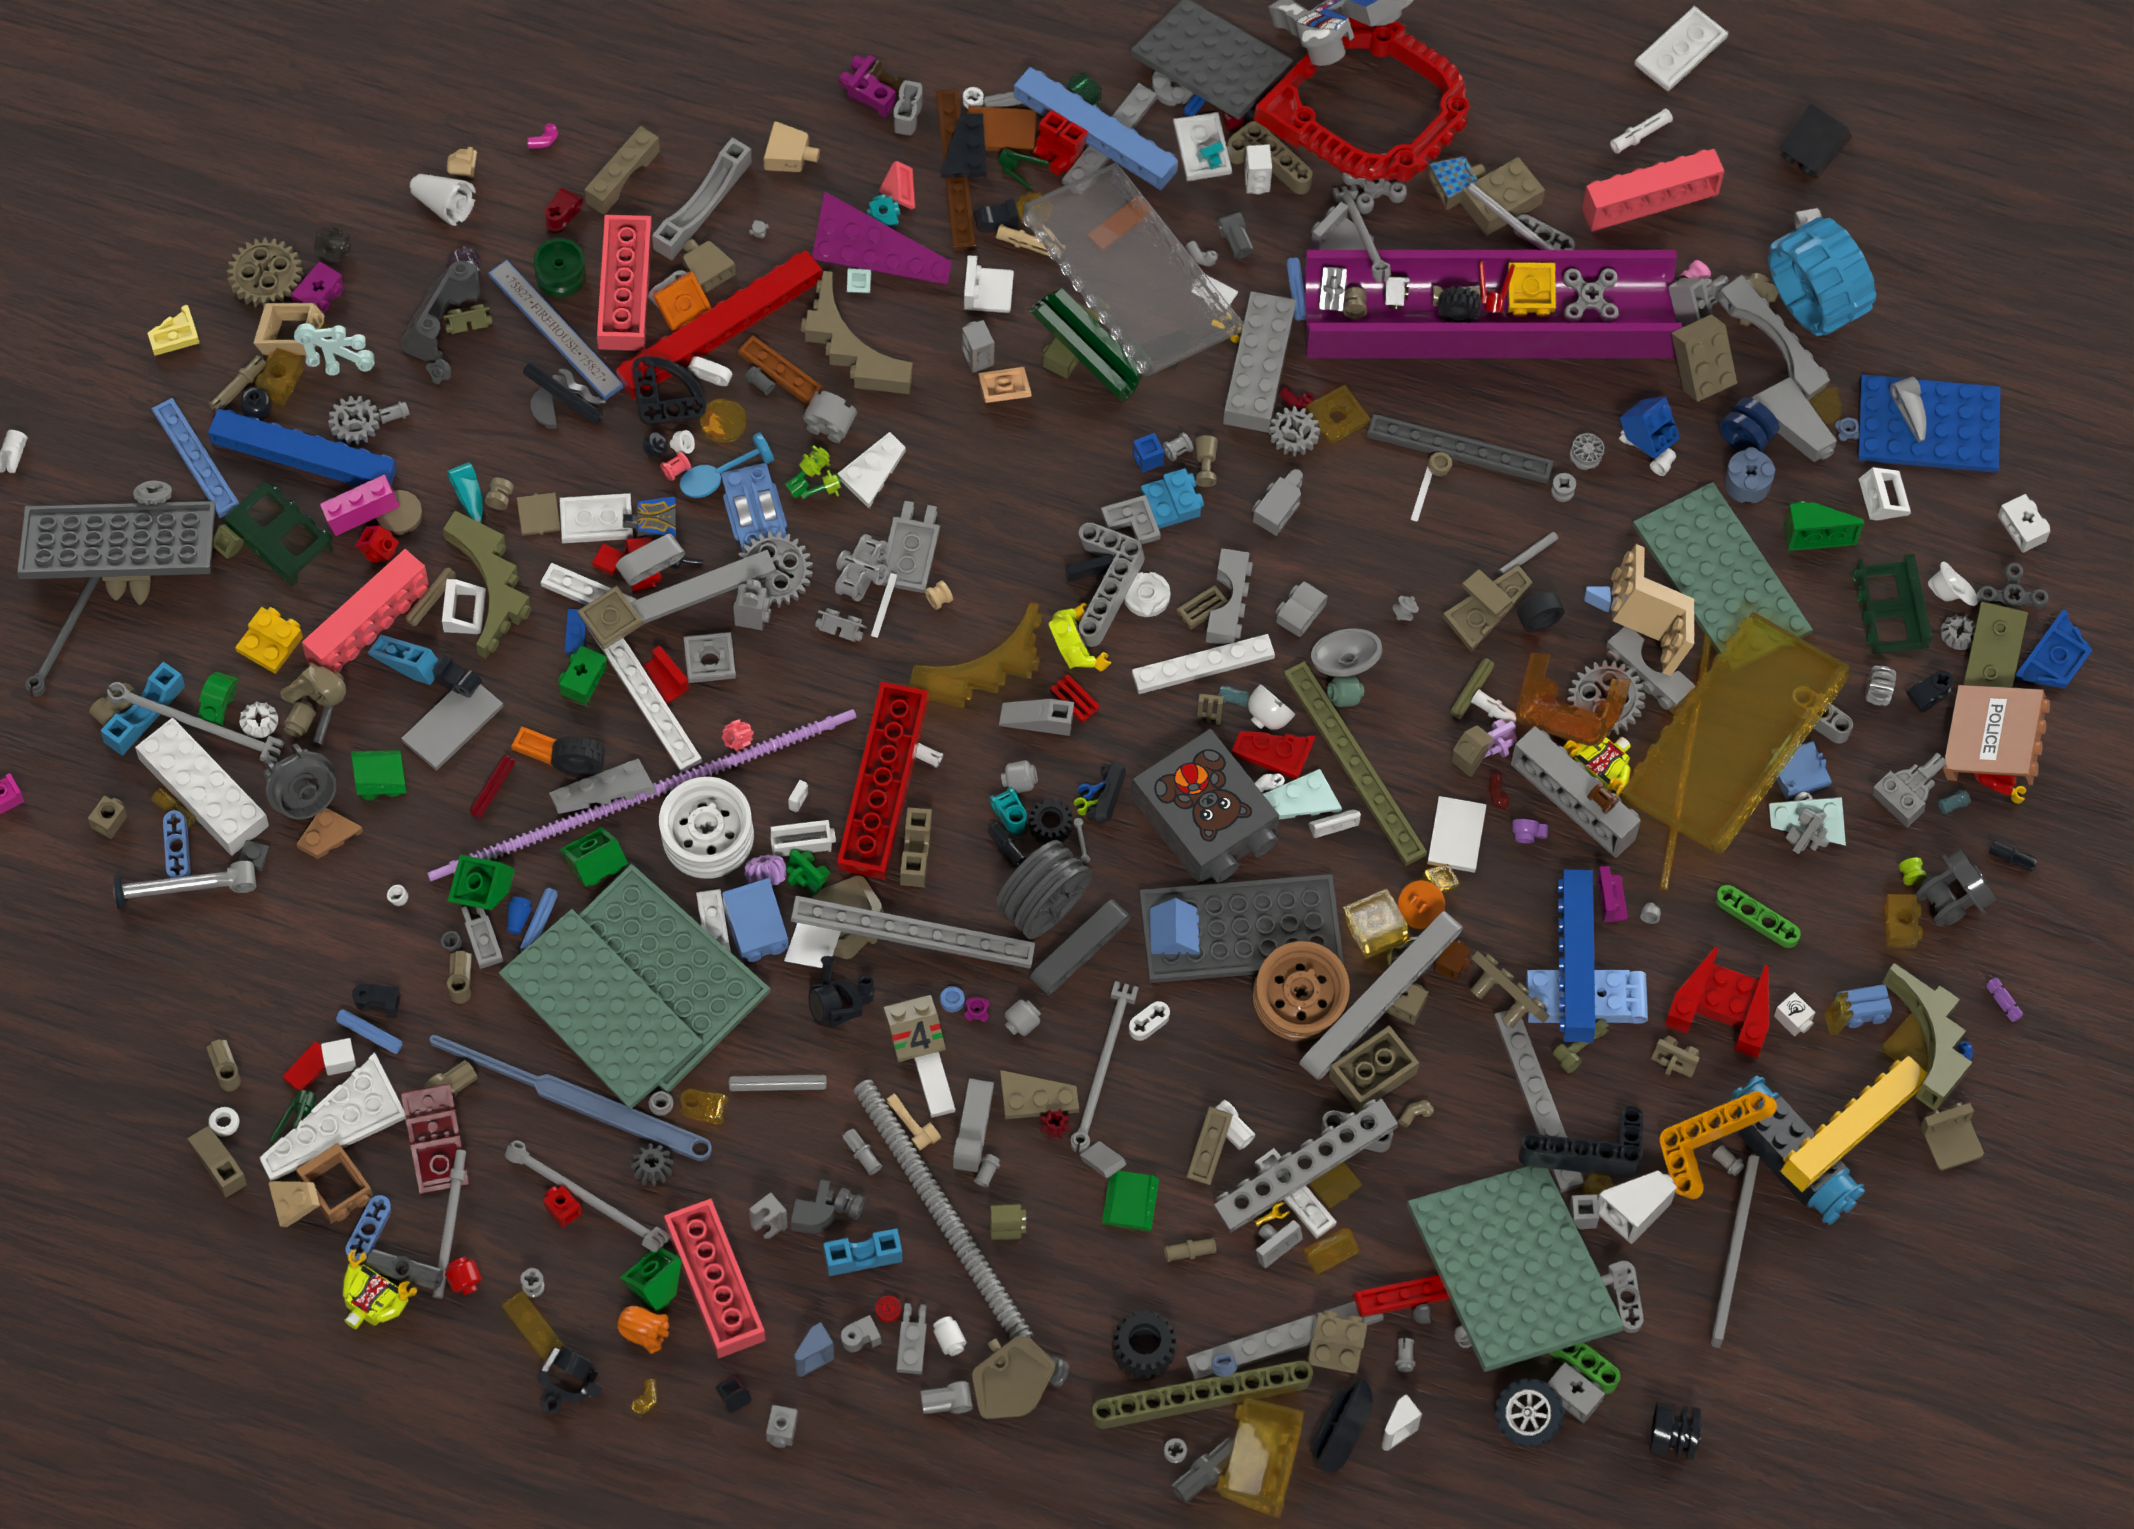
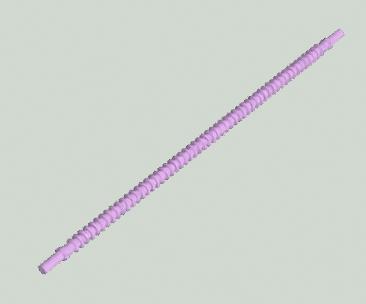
(828, 723)

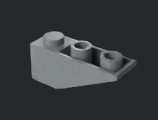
(1039, 715)

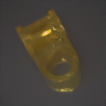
(705, 1106)

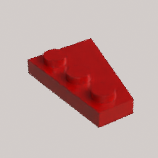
(1277, 753)

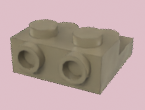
(1336, 1342)

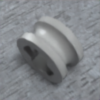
(1171, 1444)

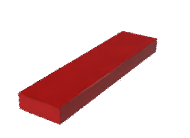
(1400, 1296)

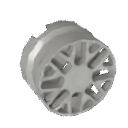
(1587, 451)

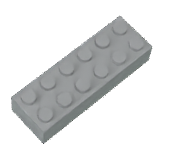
(1259, 362)
(1568, 786)

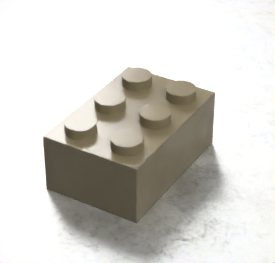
(1511, 188)
(1704, 357)
(1373, 1069)

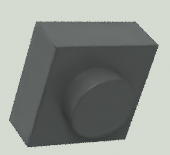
(255, 853)

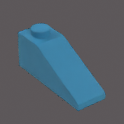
(406, 658)

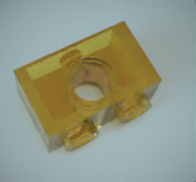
(285, 364)
(1898, 934)

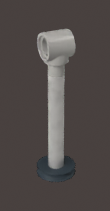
(239, 878)

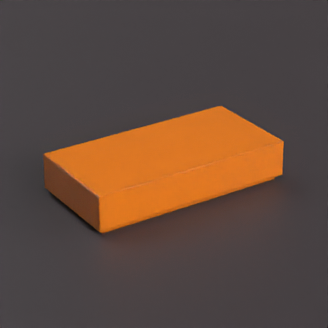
(534, 745)

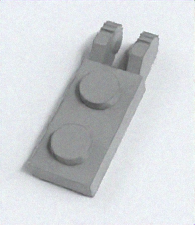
(482, 938)
(912, 1342)

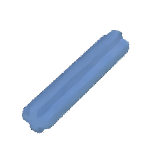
(1296, 287)
(539, 918)
(369, 1031)

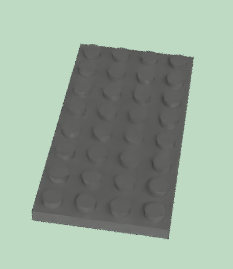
(117, 540)
(1245, 924)

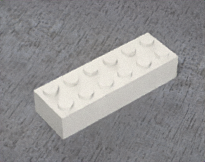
(202, 786)

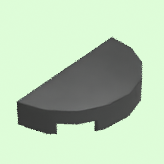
(543, 408)

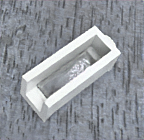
(808, 836)

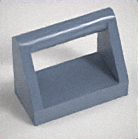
(814, 1351)

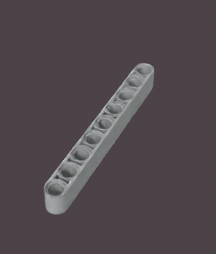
(1381, 995)

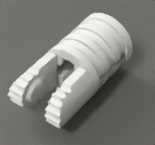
(12, 450)

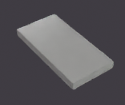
(451, 725)

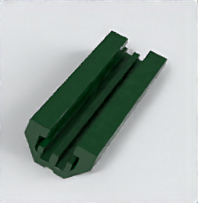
(1088, 342)

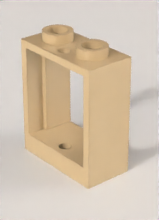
(271, 321)

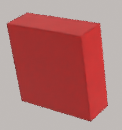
(607, 559)

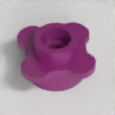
(981, 1004)

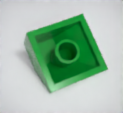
(480, 882)
(654, 1278)

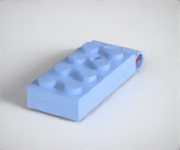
(1622, 990)

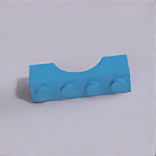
(127, 727)

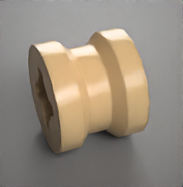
(938, 595)

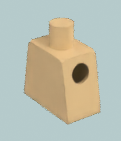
(788, 149)

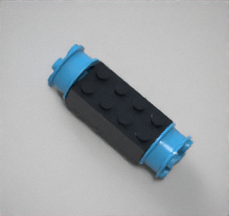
(1778, 1136)

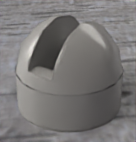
(1650, 913)

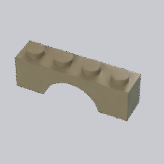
(607, 185)

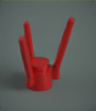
(1495, 300)

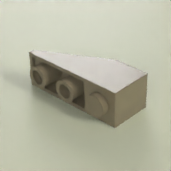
(218, 1161)

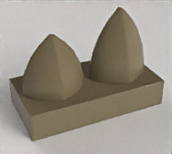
(138, 586)

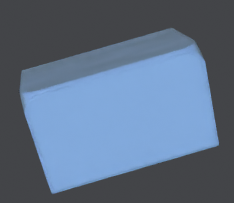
(1599, 597)

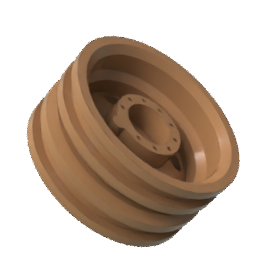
(1317, 962)

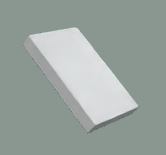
(1198, 133)
(594, 518)
(1457, 834)

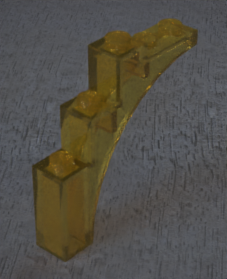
(955, 683)

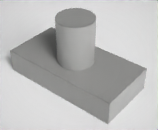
(1277, 1242)

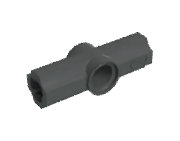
(417, 1274)
(1204, 1472)

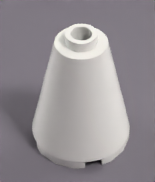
(444, 196)

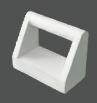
(1876, 495)
(454, 625)
(1402, 1423)

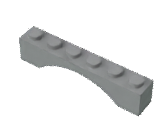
(682, 225)
(1744, 303)

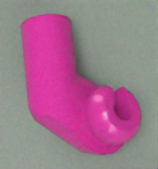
(545, 139)

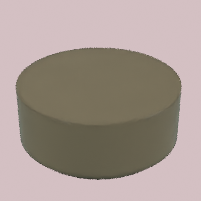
(1440, 464)

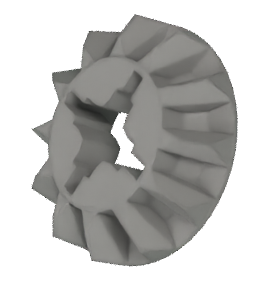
(152, 492)
(1949, 633)

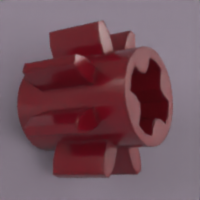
(1051, 1129)

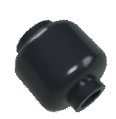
(256, 403)

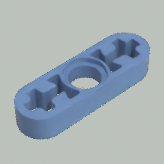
(181, 827)
(370, 1210)

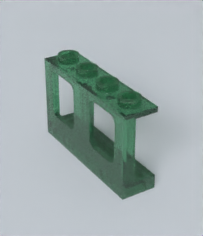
(266, 540)
(1908, 605)

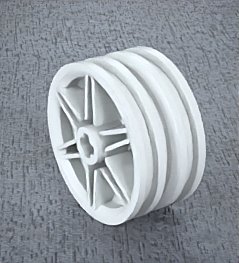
(684, 803)

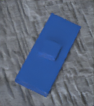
(574, 632)

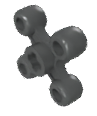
(2013, 588)

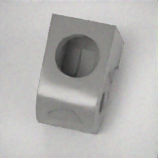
(860, 1333)

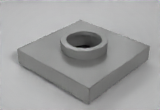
(700, 645)

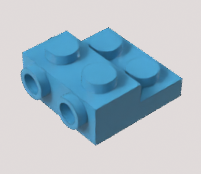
(1173, 498)

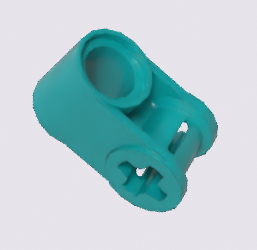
(1008, 807)

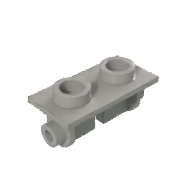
(831, 621)

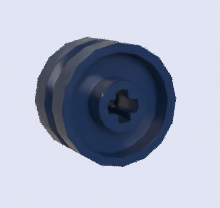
(1749, 425)

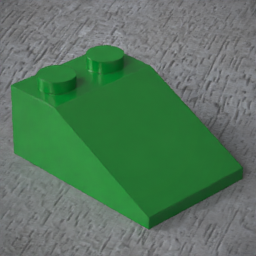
(1819, 527)

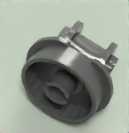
(300, 783)
(1947, 905)

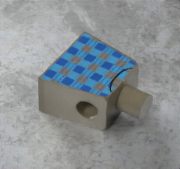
(1451, 177)

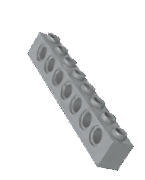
(1235, 1218)

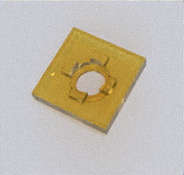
(1342, 401)

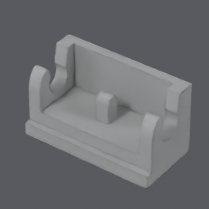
(768, 1212)

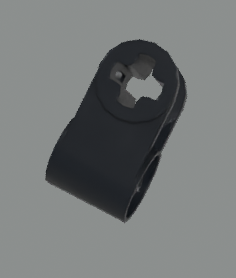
(1931, 690)

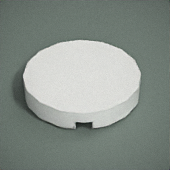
(1151, 599)

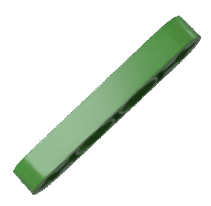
(1759, 914)

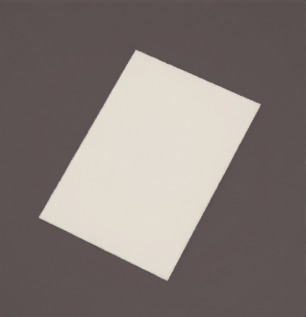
(811, 944)

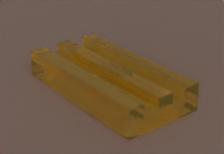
(1840, 1017)

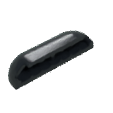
(1342, 1426)

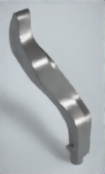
(581, 390)

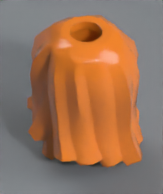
(643, 1327)

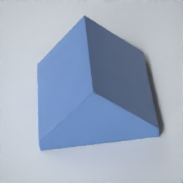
(1174, 928)

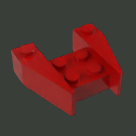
(1727, 999)

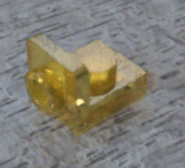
(1442, 877)

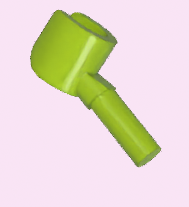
(1079, 801)

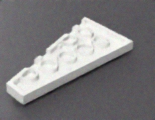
(345, 1116)

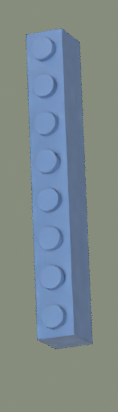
(1104, 132)

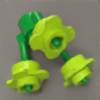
(812, 465)

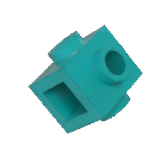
(884, 203)

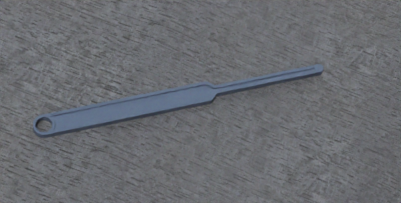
(588, 1103)

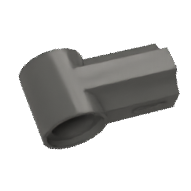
(1234, 230)

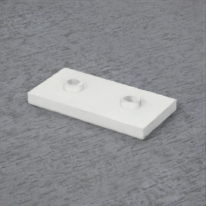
(1681, 48)

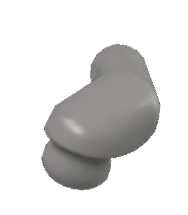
(1206, 259)

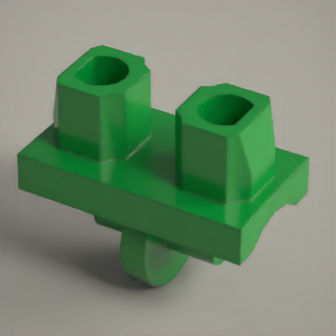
(804, 873)

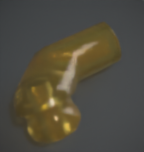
(649, 1398)

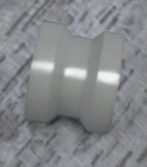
(1562, 493)

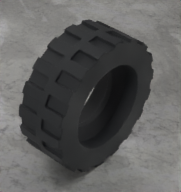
(578, 756)

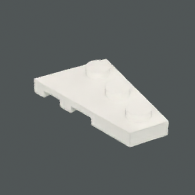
(870, 470)

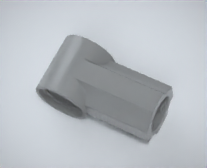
(953, 1398)

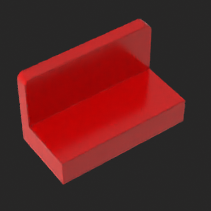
(666, 676)

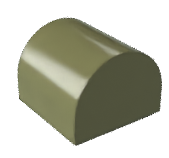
(227, 541)

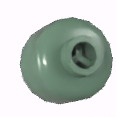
(1345, 691)

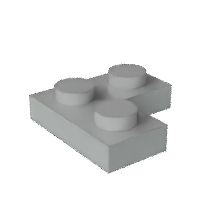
(1133, 513)

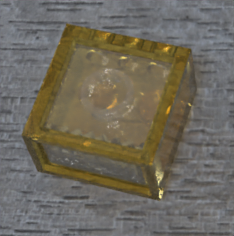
(1376, 923)

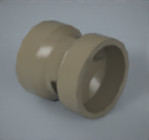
(1355, 303)
(499, 493)

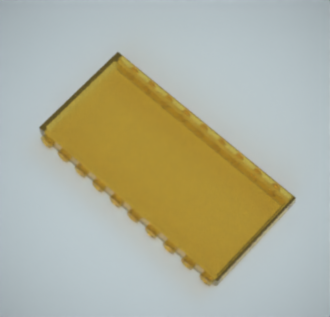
(1735, 733)

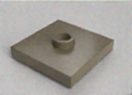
(610, 617)

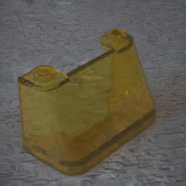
(1262, 1456)

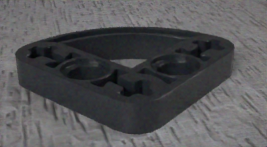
(653, 402)

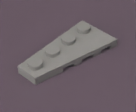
(601, 788)

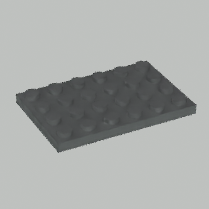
(1212, 58)

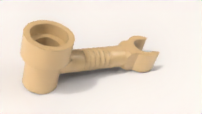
(922, 1136)

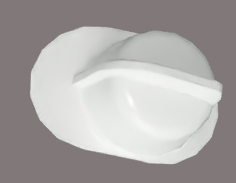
(1951, 586)

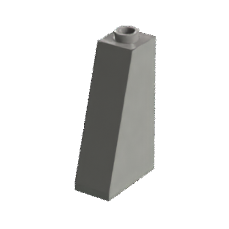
(1798, 420)

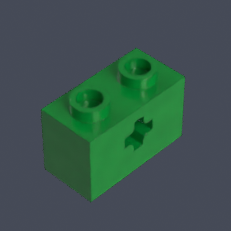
(582, 675)

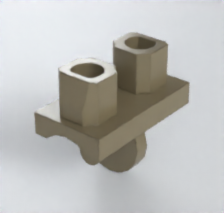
(1676, 1058)

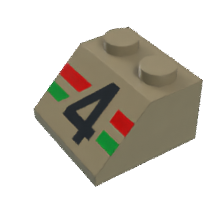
(914, 1028)

